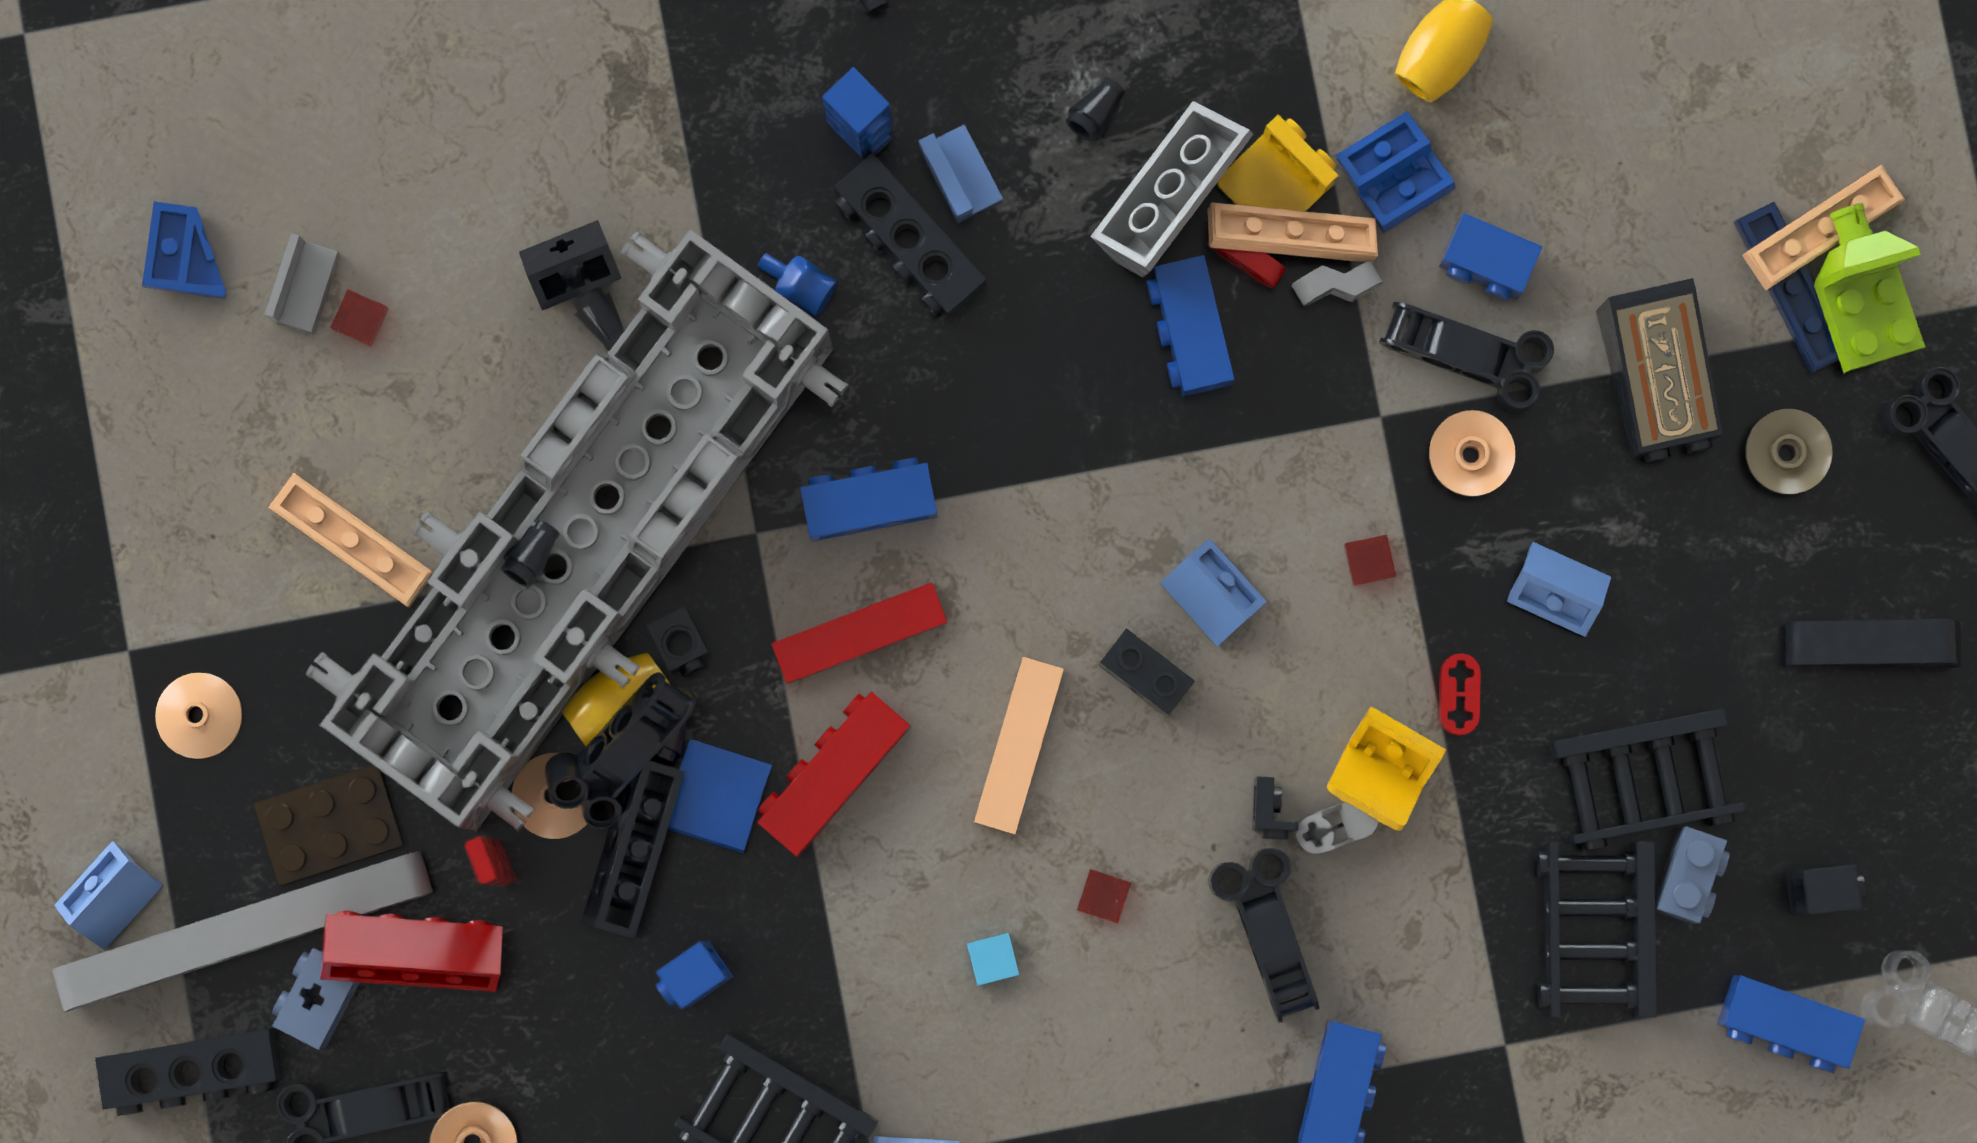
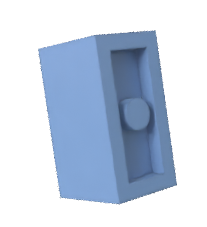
(960, 173)
(1559, 589)
(1213, 592)
(107, 896)

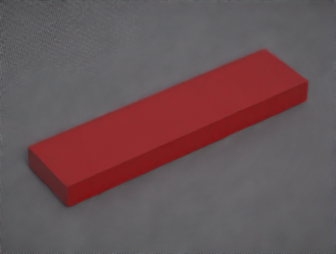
(859, 633)
(490, 862)

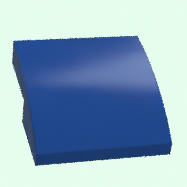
(1395, 171)
(719, 796)

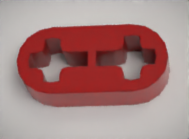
(1255, 264)
(1470, 694)

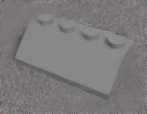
(1170, 188)

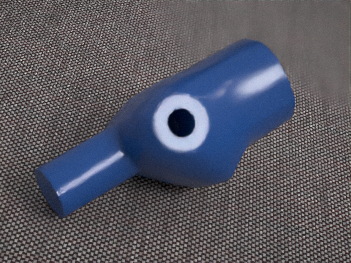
(801, 283)

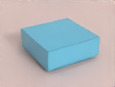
(993, 959)

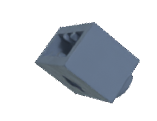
(316, 1023)

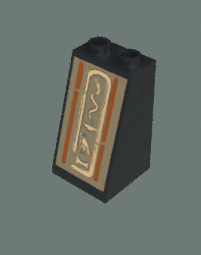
(1661, 369)

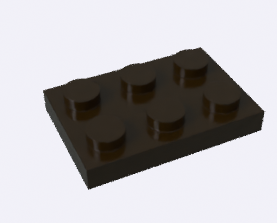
(329, 824)

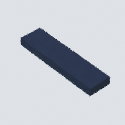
(1794, 295)

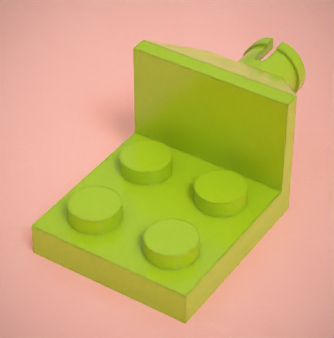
(1866, 294)

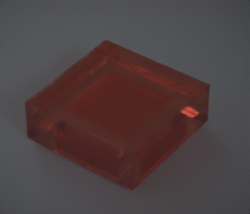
(359, 318)
(1369, 560)
(1103, 896)

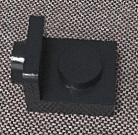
(1267, 801)

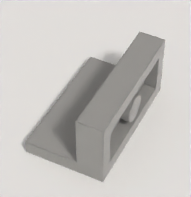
(302, 285)

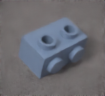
(1690, 874)

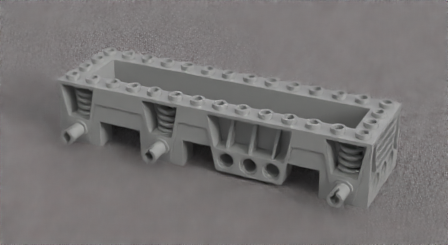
(611, 554)

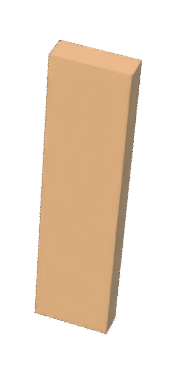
(1292, 232)
(1815, 232)
(351, 540)
(1018, 745)

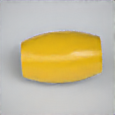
(1443, 48)
(602, 698)

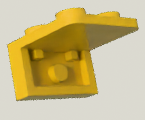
(1279, 171)
(1384, 769)

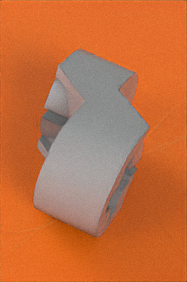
(1329, 281)
(1320, 830)

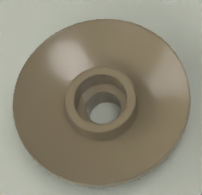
(1803, 436)

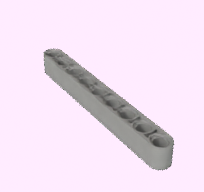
(240, 931)

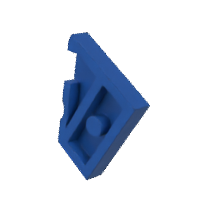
(180, 253)

